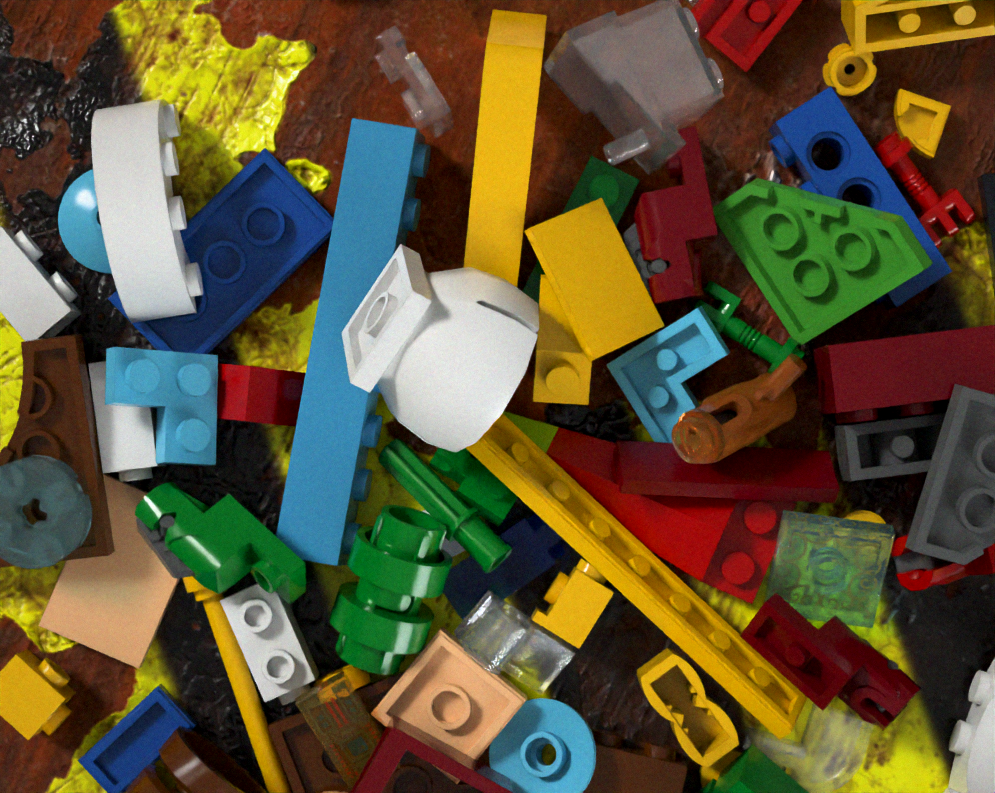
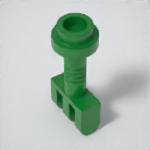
(738, 330)

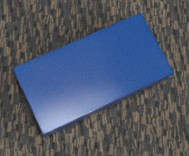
(135, 741)

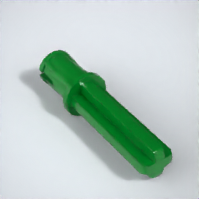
(444, 504)

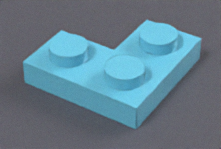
(657, 368)
(181, 390)

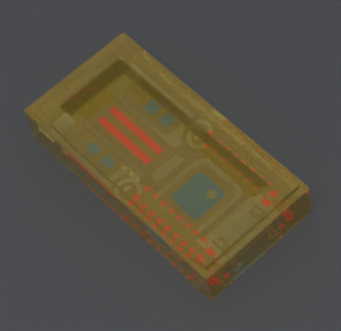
(341, 724)

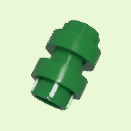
(384, 610)

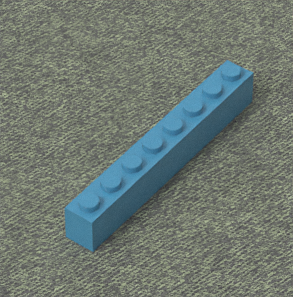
(334, 416)

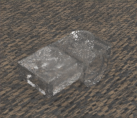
(511, 642)

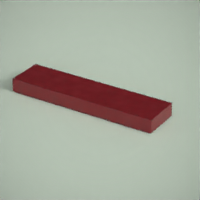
(746, 474)

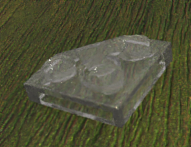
(421, 96)

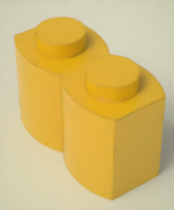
(694, 717)

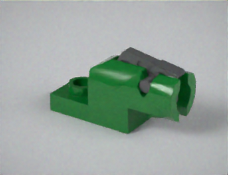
(217, 543)

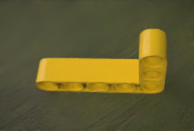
(504, 142)

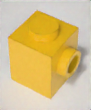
(34, 694)

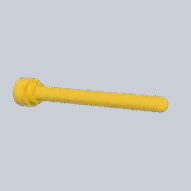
(242, 687)

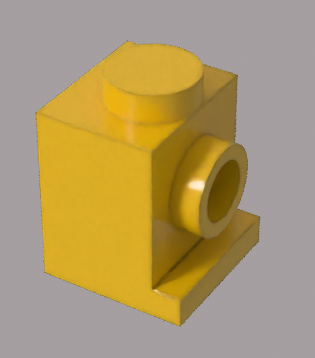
(574, 603)

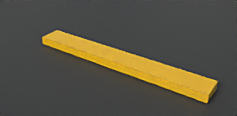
(639, 575)

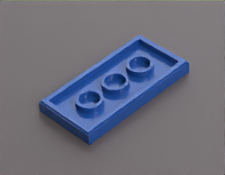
(246, 249)

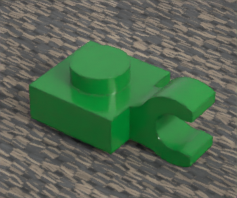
(477, 484)

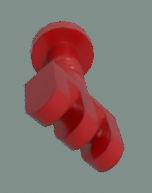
(893, 153)

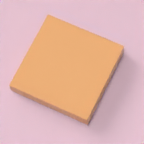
(452, 698)

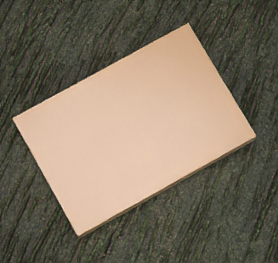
(115, 598)

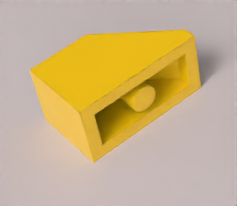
(560, 364)

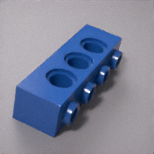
(828, 122)

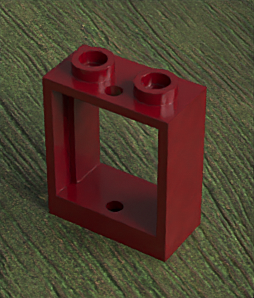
(404, 736)

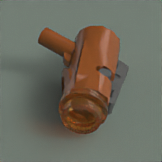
(738, 415)

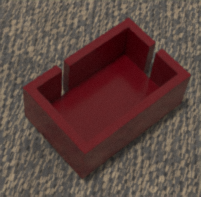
(902, 372)

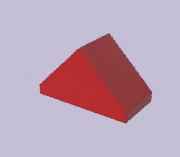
(259, 394)

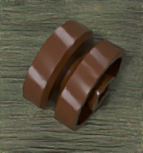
(194, 766)

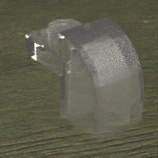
(828, 751)

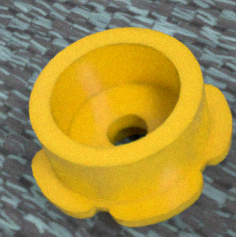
(852, 83)

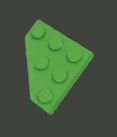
(817, 253)

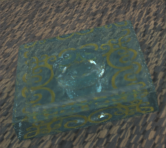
(830, 566)

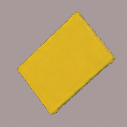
(594, 279)

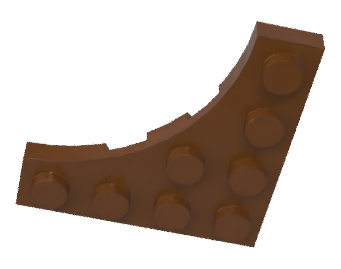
(61, 424)

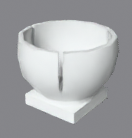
(441, 347)

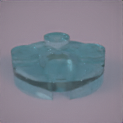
(59, 496)

